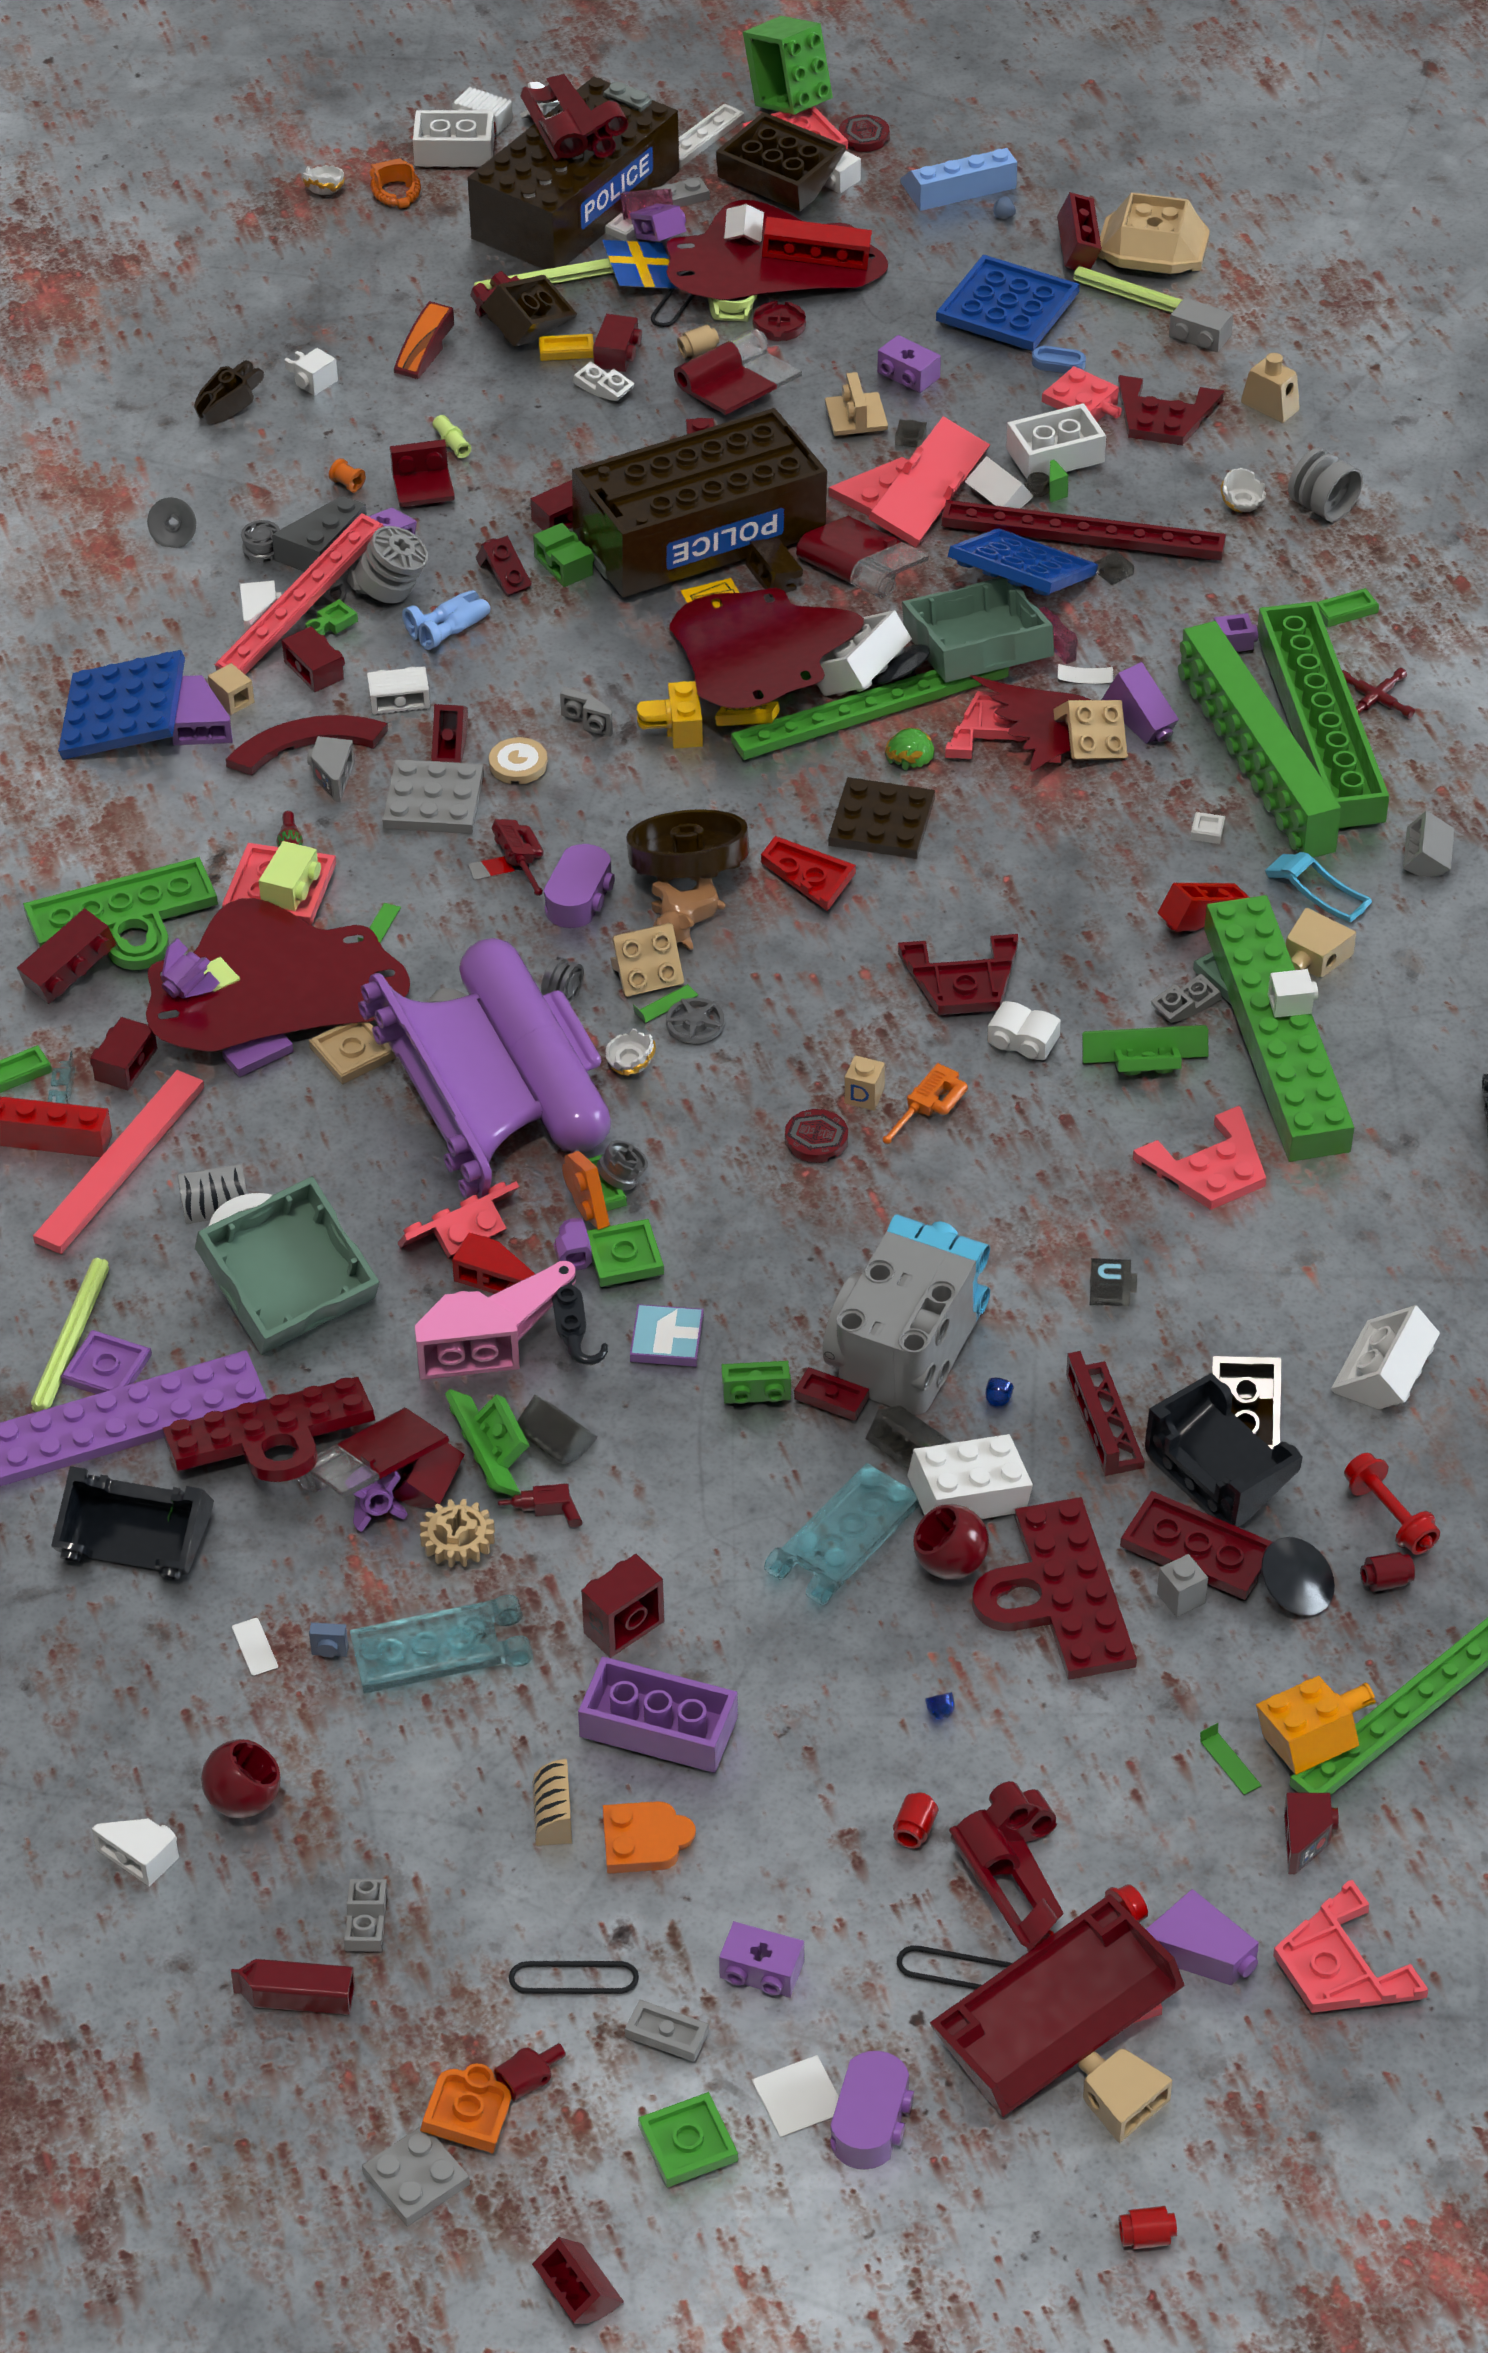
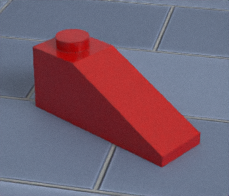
(1187, 903)
(487, 1265)

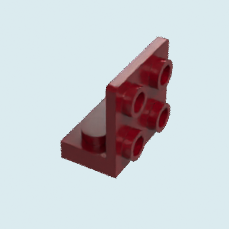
(421, 473)

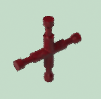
(1379, 693)

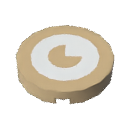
(518, 760)

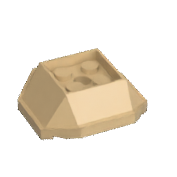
(1154, 235)

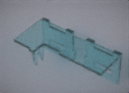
(66, 1078)

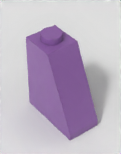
(1143, 704)
(200, 715)
(1205, 1940)

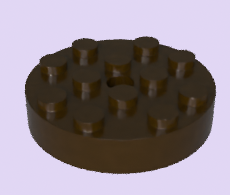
(688, 844)

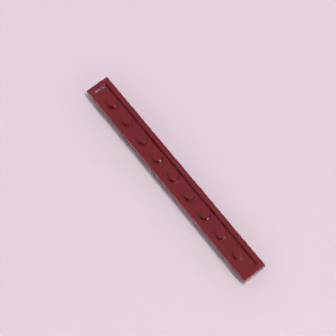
(1084, 530)

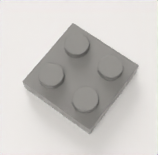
(415, 2175)

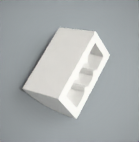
(998, 485)

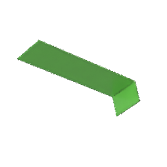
(383, 920)
(664, 1004)
(1228, 1760)

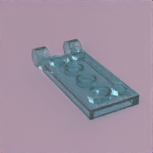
(845, 1532)
(438, 1644)

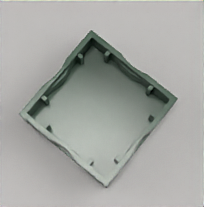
(978, 628)
(286, 1265)

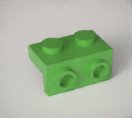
(756, 1382)

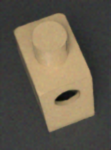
(1272, 388)
(1319, 943)
(1123, 2091)

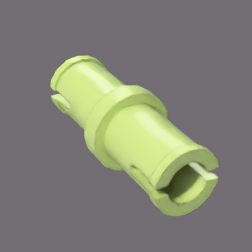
(452, 435)

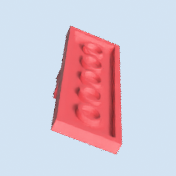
(928, 480)

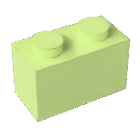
(289, 875)

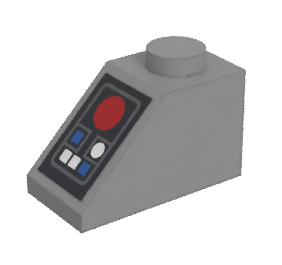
(332, 764)

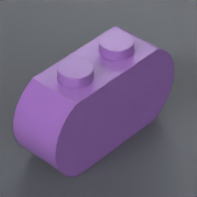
(578, 886)
(871, 2110)

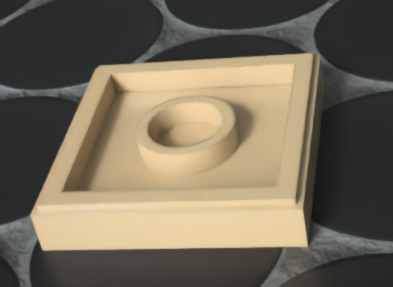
(350, 1050)

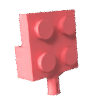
(1082, 387)

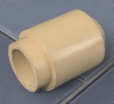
(697, 341)

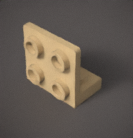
(1094, 728)

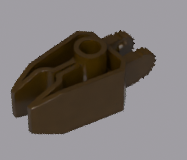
(228, 392)

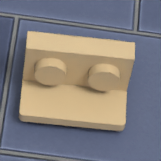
(855, 410)
(647, 959)

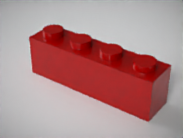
(816, 243)
(54, 1127)

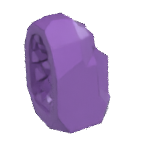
(573, 1244)

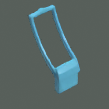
(1292, 865)

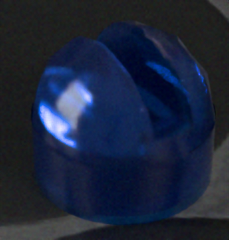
(998, 1391)
(941, 1705)

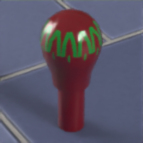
(289, 830)

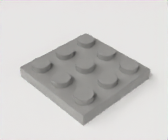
(433, 796)

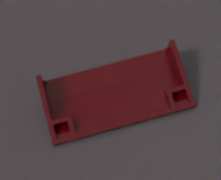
(1058, 2004)

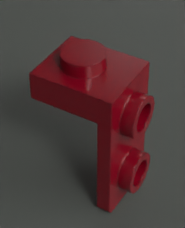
(505, 564)

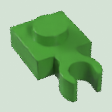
(333, 617)

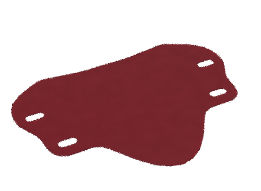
(737, 269)
(757, 644)
(287, 973)

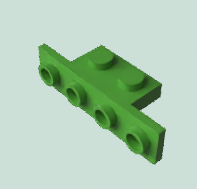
(1145, 1048)
(493, 1437)

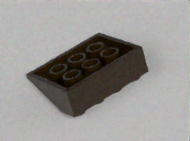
(779, 160)

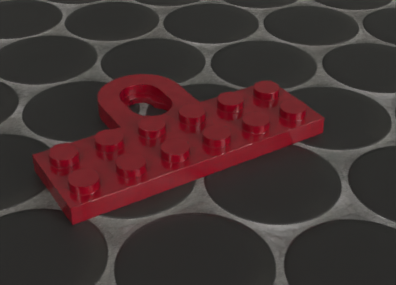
(270, 1423)
(1072, 1589)

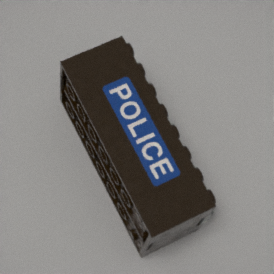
(558, 208)
(697, 501)

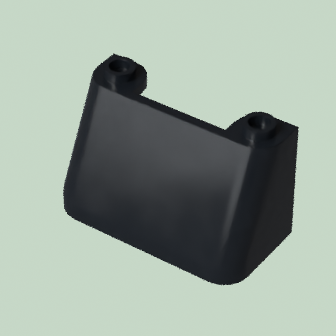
(1215, 1453)
(130, 1523)

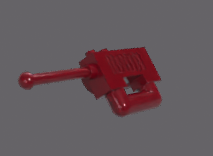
(508, 835)

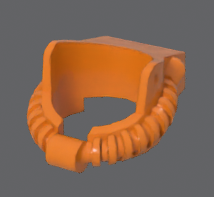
(394, 171)

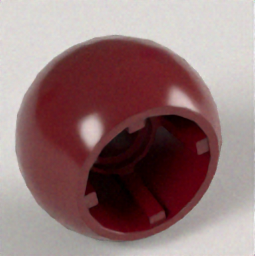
(951, 1542)
(240, 1779)

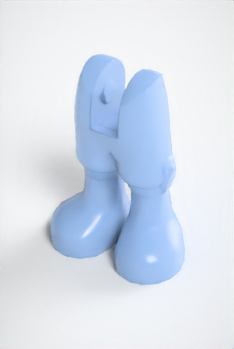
(446, 620)

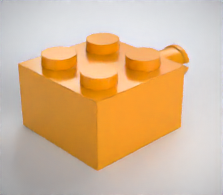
(1312, 1722)

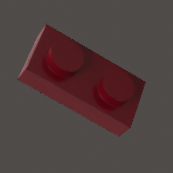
(831, 1393)

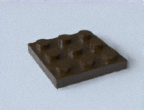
(881, 818)

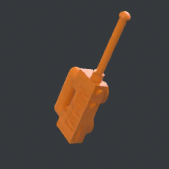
(926, 1096)

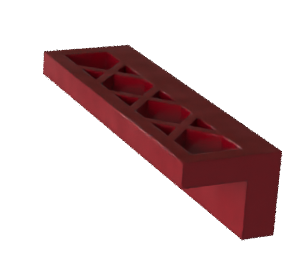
(1098, 1420)

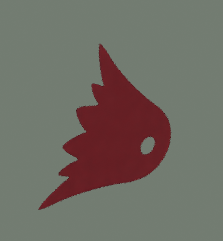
(1035, 718)

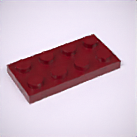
(1224, 1552)

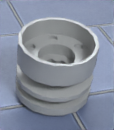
(1325, 484)
(391, 564)

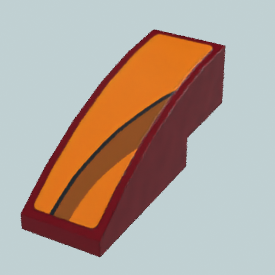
(424, 340)

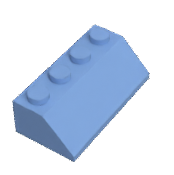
(961, 179)

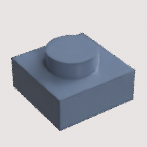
(328, 1639)

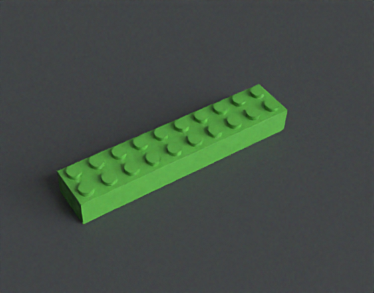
(1322, 709)
(1259, 740)
(1283, 1049)

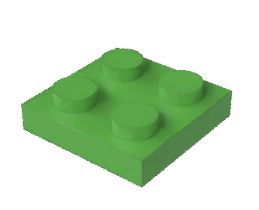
(625, 1253)
(688, 2139)

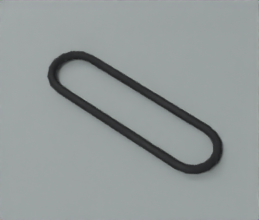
(664, 300)
(948, 1954)
(573, 1964)

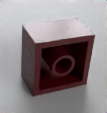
(622, 1605)

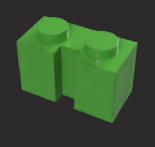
(563, 554)

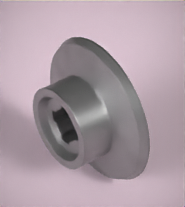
(163, 531)

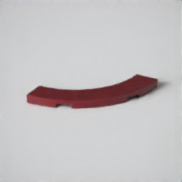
(304, 732)

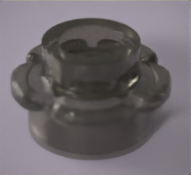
(1038, 484)

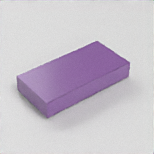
(257, 1053)

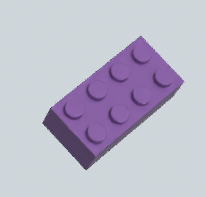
(658, 1714)

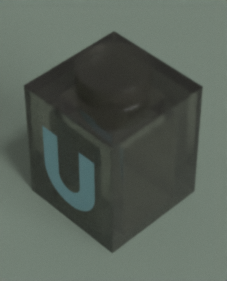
(1111, 1282)

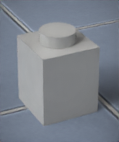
(1182, 1585)

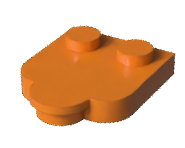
(585, 1186)
(644, 1836)
(468, 2107)

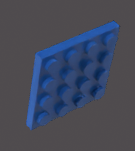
(1007, 302)
(1022, 561)
(122, 704)

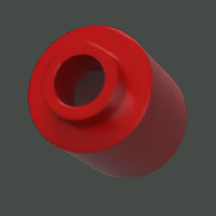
(915, 1820)
(1147, 2227)

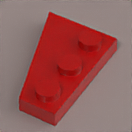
(808, 870)

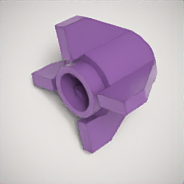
(185, 973)
(377, 1500)

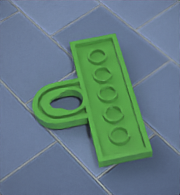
(127, 903)

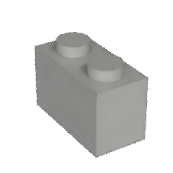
(1201, 325)

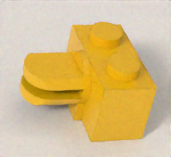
(677, 714)

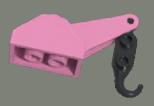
(481, 1333)

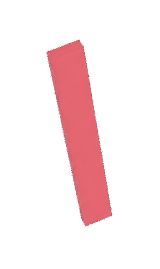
(300, 595)
(118, 1162)

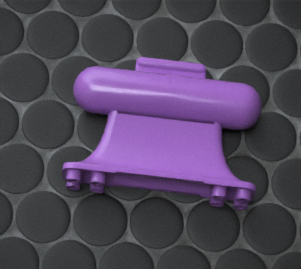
(493, 1060)

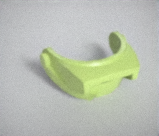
(731, 310)

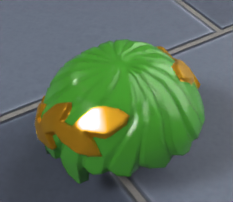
(910, 748)

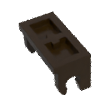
(772, 564)

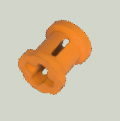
(347, 475)

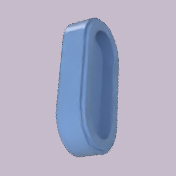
(1057, 359)

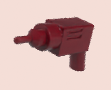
(547, 1501)

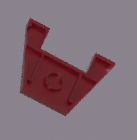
(1164, 419)
(962, 984)

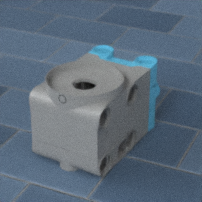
(908, 1313)

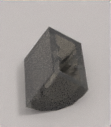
(554, 1431)
(900, 1432)

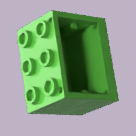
(787, 64)

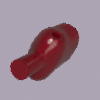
(528, 2070)

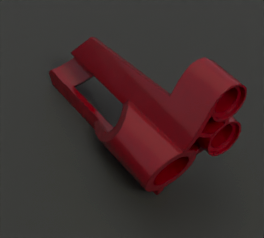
(576, 125)
(996, 1844)

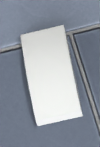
(602, 384)

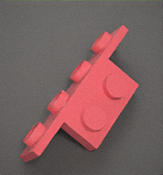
(474, 1216)

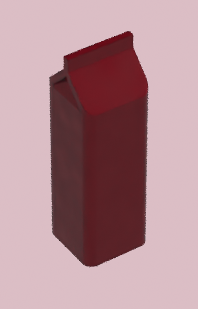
(296, 1986)

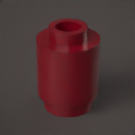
(1387, 1571)

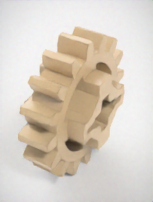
(457, 1533)

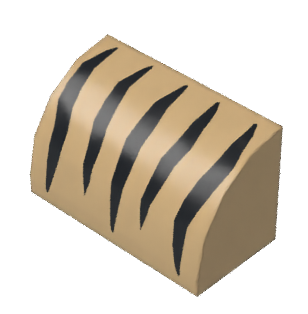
(552, 1804)

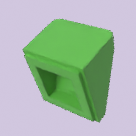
(1057, 482)

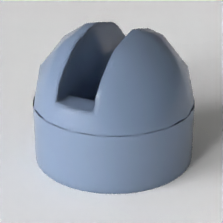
(1004, 208)

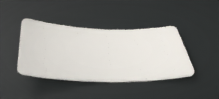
(1085, 675)

